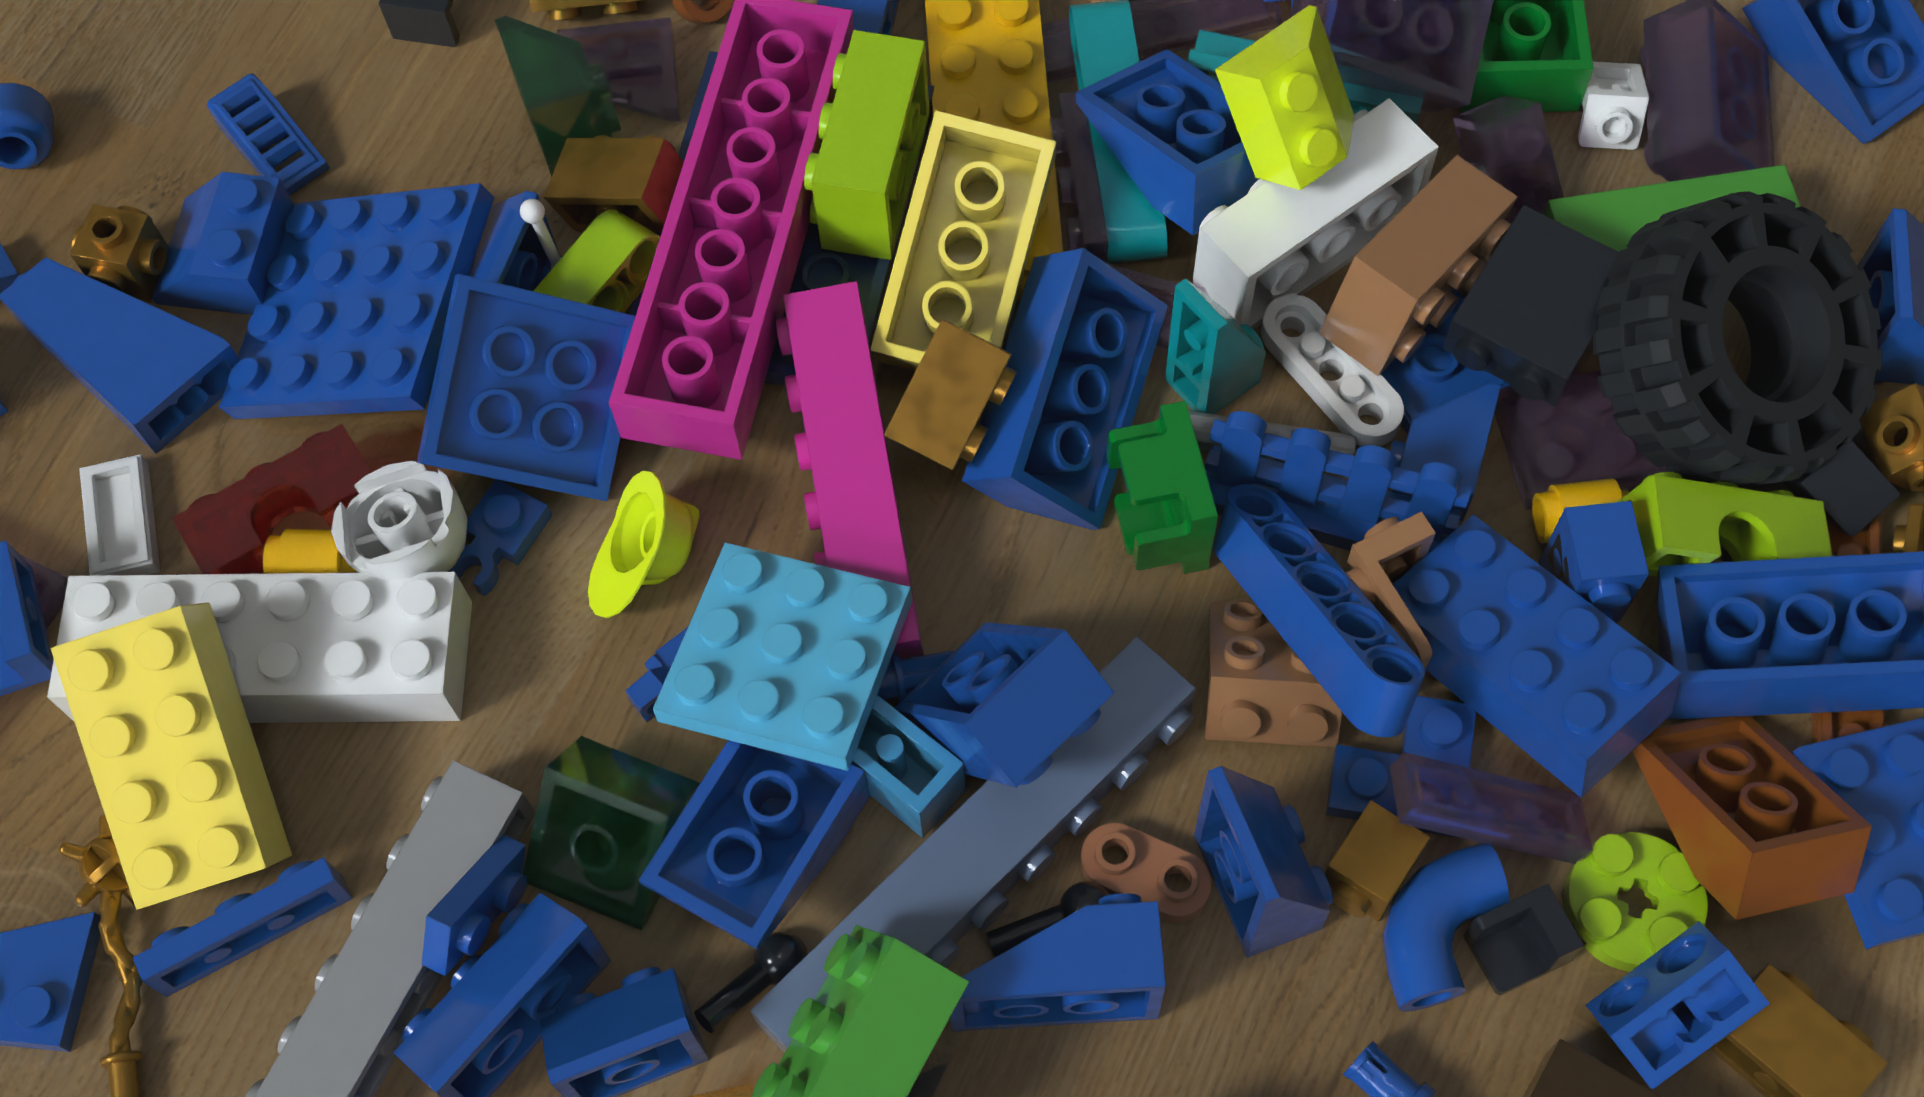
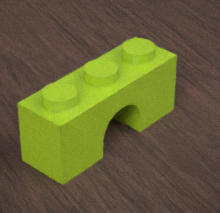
(1690, 519)

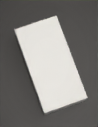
(119, 518)

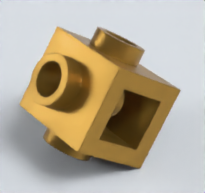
(121, 250)
(1897, 437)

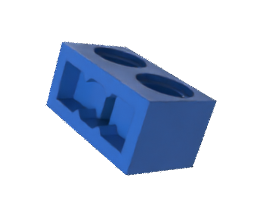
(1677, 1004)

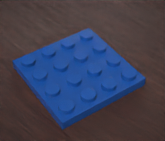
(357, 304)

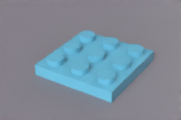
(784, 656)

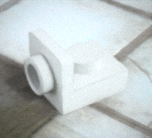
(1614, 107)

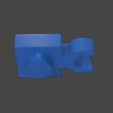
(500, 527)

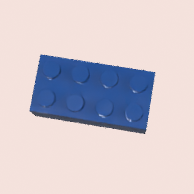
(1536, 656)

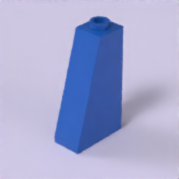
(129, 354)

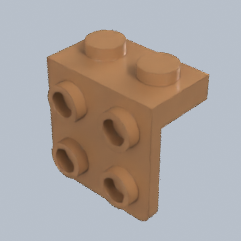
(1381, 560)
(1260, 685)

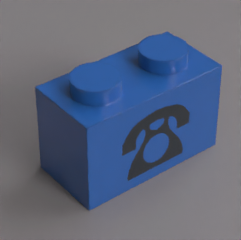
(1598, 555)

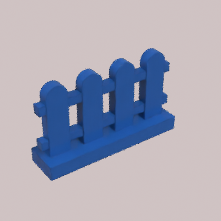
(1330, 506)

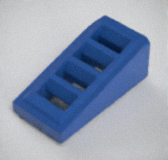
(248, 106)

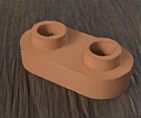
(1146, 870)

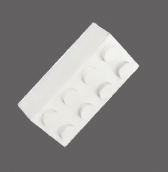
(1293, 238)

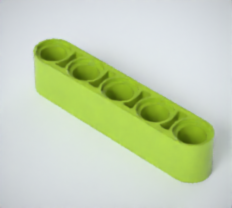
(604, 264)

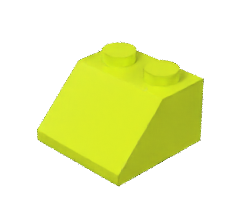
(1289, 102)

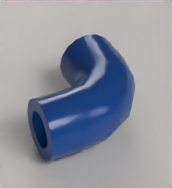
(1427, 917)

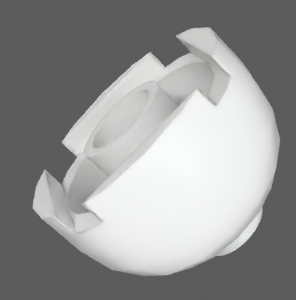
(401, 523)

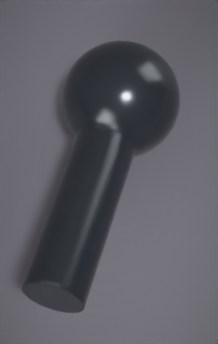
(1073, 899)
(771, 964)

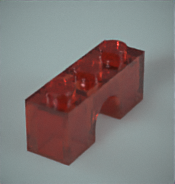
(231, 527)

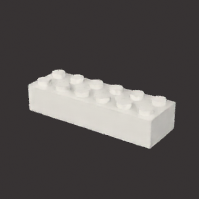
(306, 640)

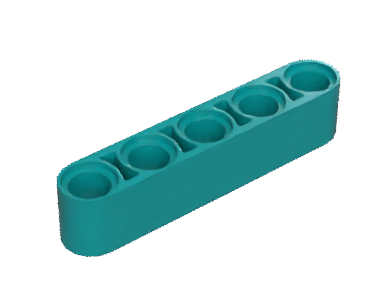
(1102, 46)

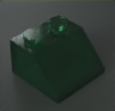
(557, 87)
(601, 827)

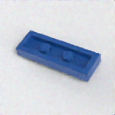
(241, 926)

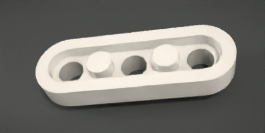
(1308, 355)

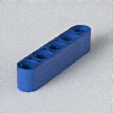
(1319, 611)

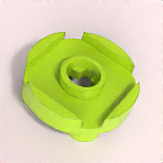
(1616, 866)

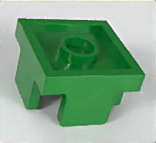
(1169, 501)

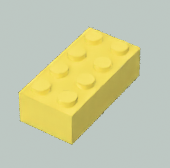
(964, 236)
(171, 753)

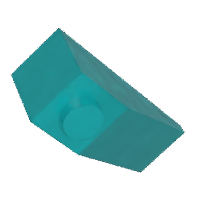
(1209, 352)

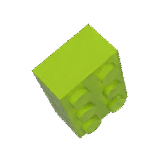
(869, 144)

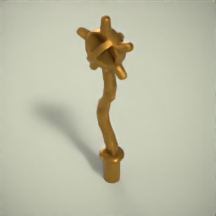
(104, 875)

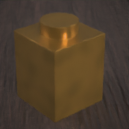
(1373, 862)

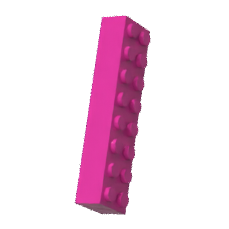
(731, 233)

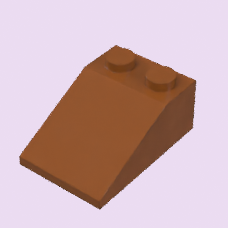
(1752, 816)

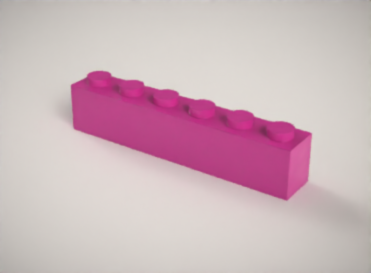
(845, 441)

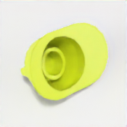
(643, 544)

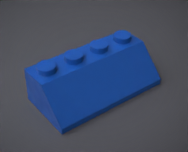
(1080, 370)
(1794, 634)

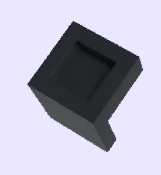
(421, 21)
(1849, 489)
(1523, 940)

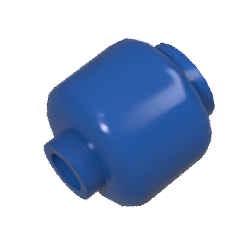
(24, 126)

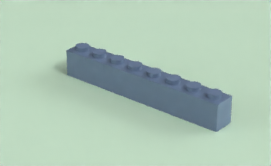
(1005, 832)

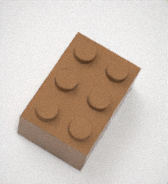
(1417, 265)

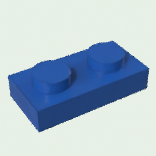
(466, 912)

